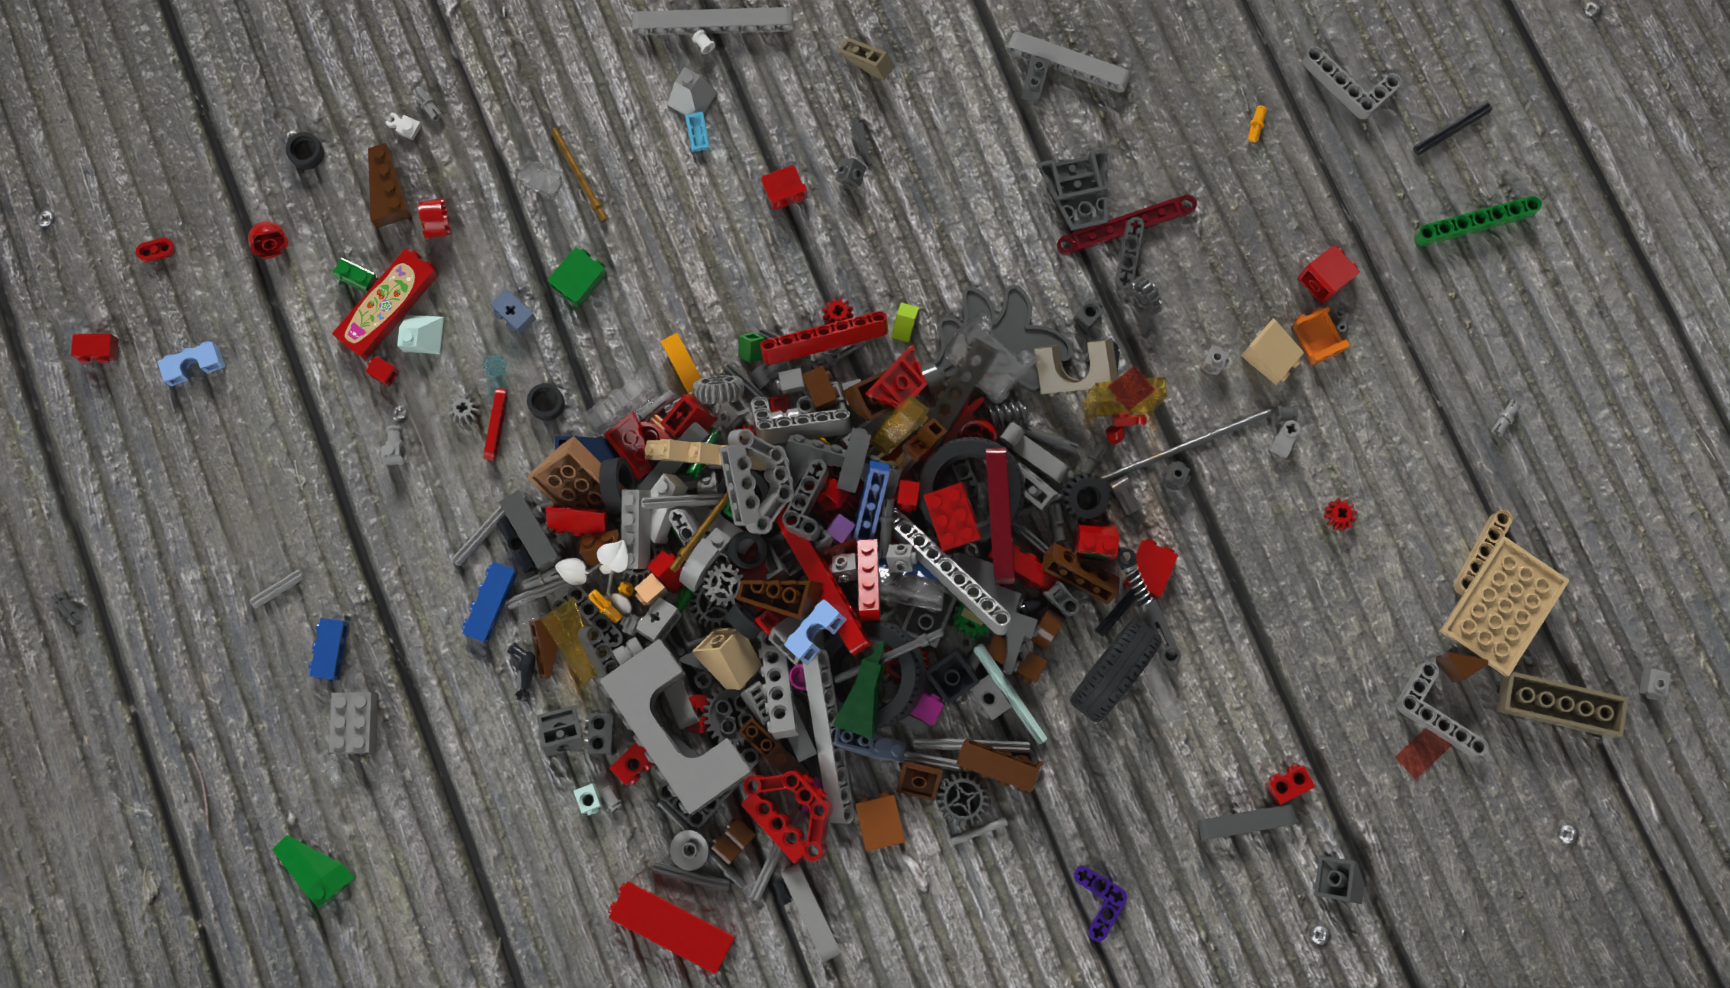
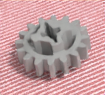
(715, 589)

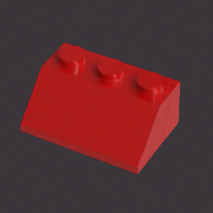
(577, 520)

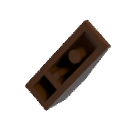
(544, 648)

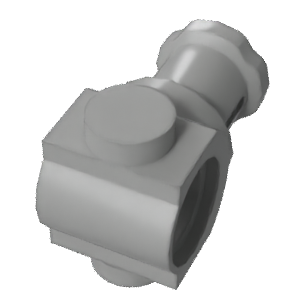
(394, 450)

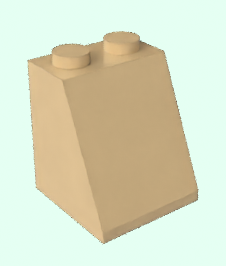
(1273, 352)
(728, 657)

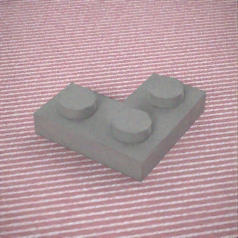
(705, 483)

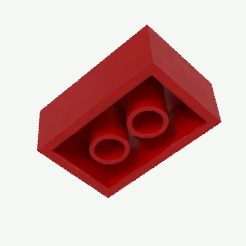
(952, 516)

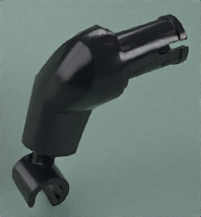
(525, 670)

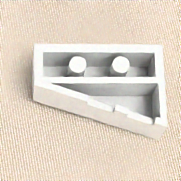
(660, 524)

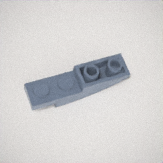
(874, 747)

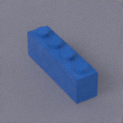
(871, 501)
(490, 602)

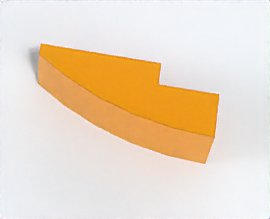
(681, 361)

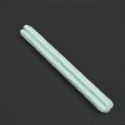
(1010, 694)

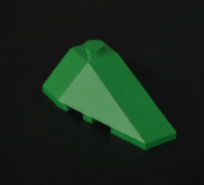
(314, 872)

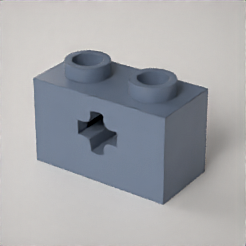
(505, 304)

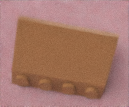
(570, 477)

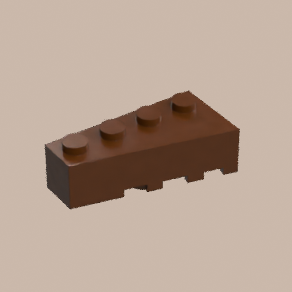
(387, 194)
(784, 597)
(999, 765)

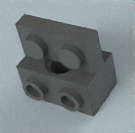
(560, 730)

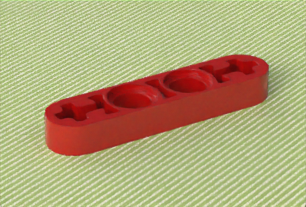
(495, 424)

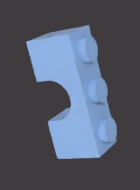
(175, 367)
(802, 640)

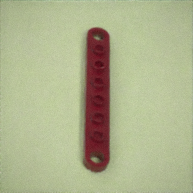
(1115, 227)

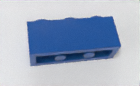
(328, 649)

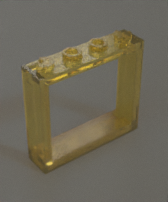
(1102, 401)

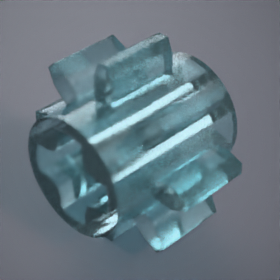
(494, 366)

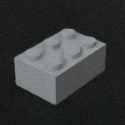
(353, 723)

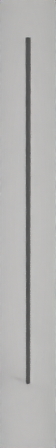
(1118, 473)

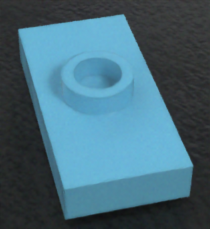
(697, 131)

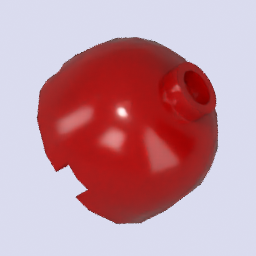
(267, 239)
(978, 428)

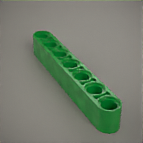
(1485, 216)

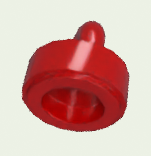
(1115, 434)

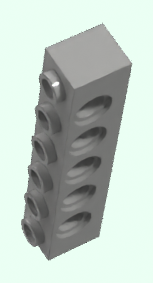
(787, 725)

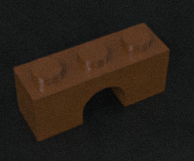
(1029, 669)

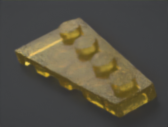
(563, 626)

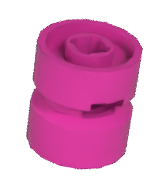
(797, 677)

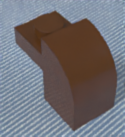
(925, 439)
(1049, 626)

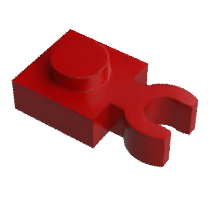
(1125, 419)

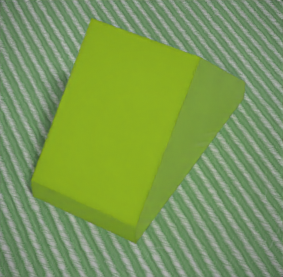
(904, 322)

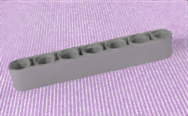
(1070, 62)

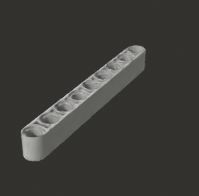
(712, 21)
(949, 578)
(830, 757)

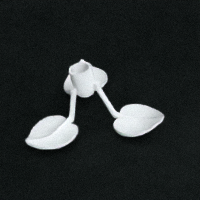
(612, 559)

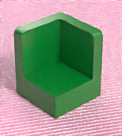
(749, 347)

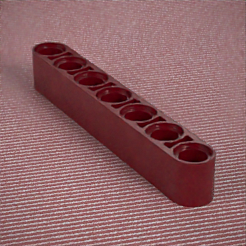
(1000, 516)

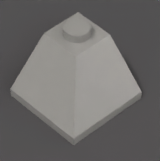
(691, 93)

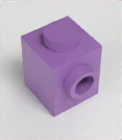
(840, 529)

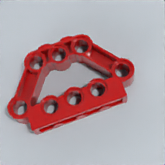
(781, 836)

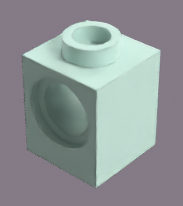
(580, 795)

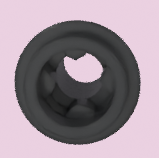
(1032, 606)

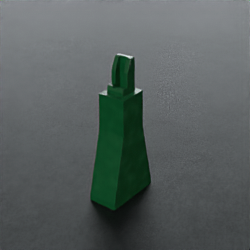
(861, 706)

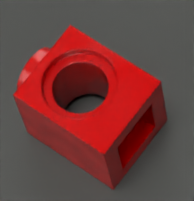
(381, 371)

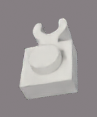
(406, 126)

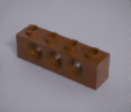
(1081, 573)

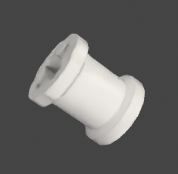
(703, 41)

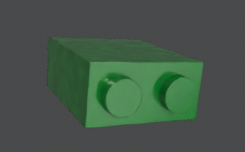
(577, 276)

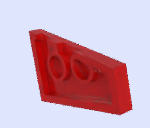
(630, 444)

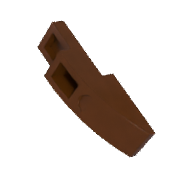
(771, 749)

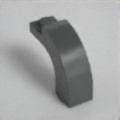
(854, 460)

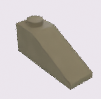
(868, 58)

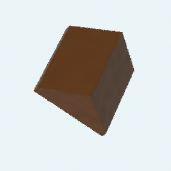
(1459, 666)
(919, 780)

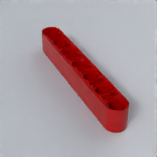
(824, 337)

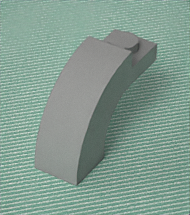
(702, 559)

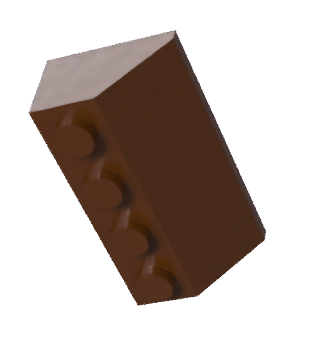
(866, 406)

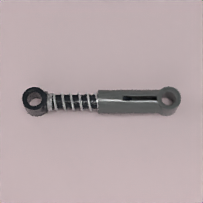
(1149, 607)

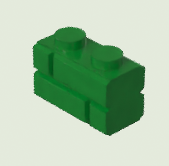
(354, 275)

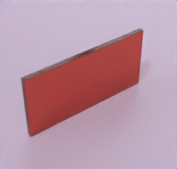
(1423, 751)

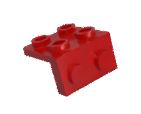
(784, 187)

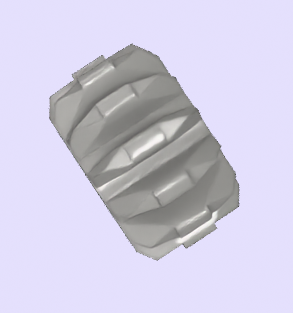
(461, 403)

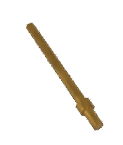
(595, 203)
(684, 553)

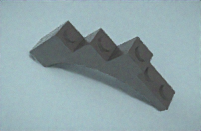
(1020, 625)

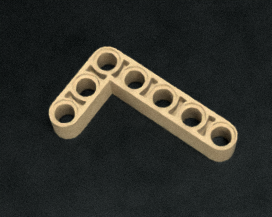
(1486, 543)

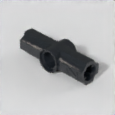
(511, 537)

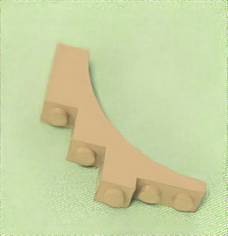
(691, 452)

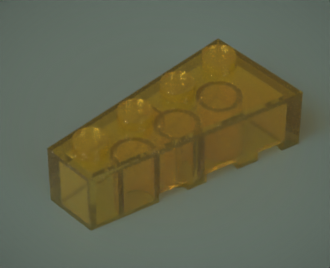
(899, 424)

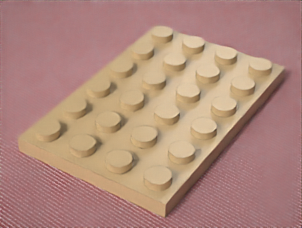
(1504, 606)

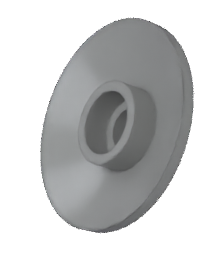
(680, 850)

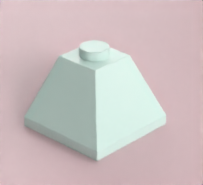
(421, 334)

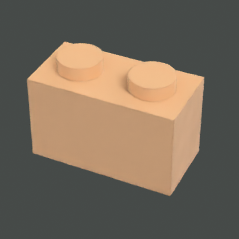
(650, 590)

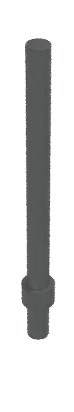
(923, 640)
(729, 872)

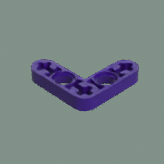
(1108, 901)

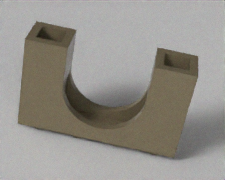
(1055, 379)

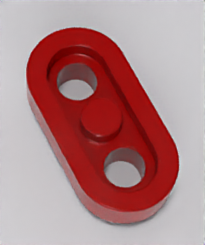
(156, 250)

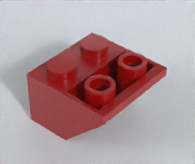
(685, 414)

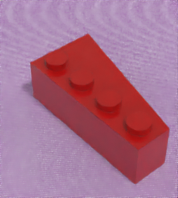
(1030, 571)

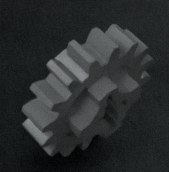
(1146, 295)

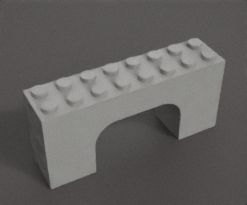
(634, 693)

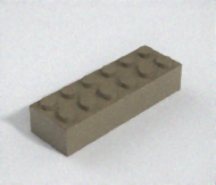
(1562, 705)

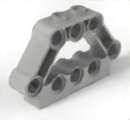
(738, 495)

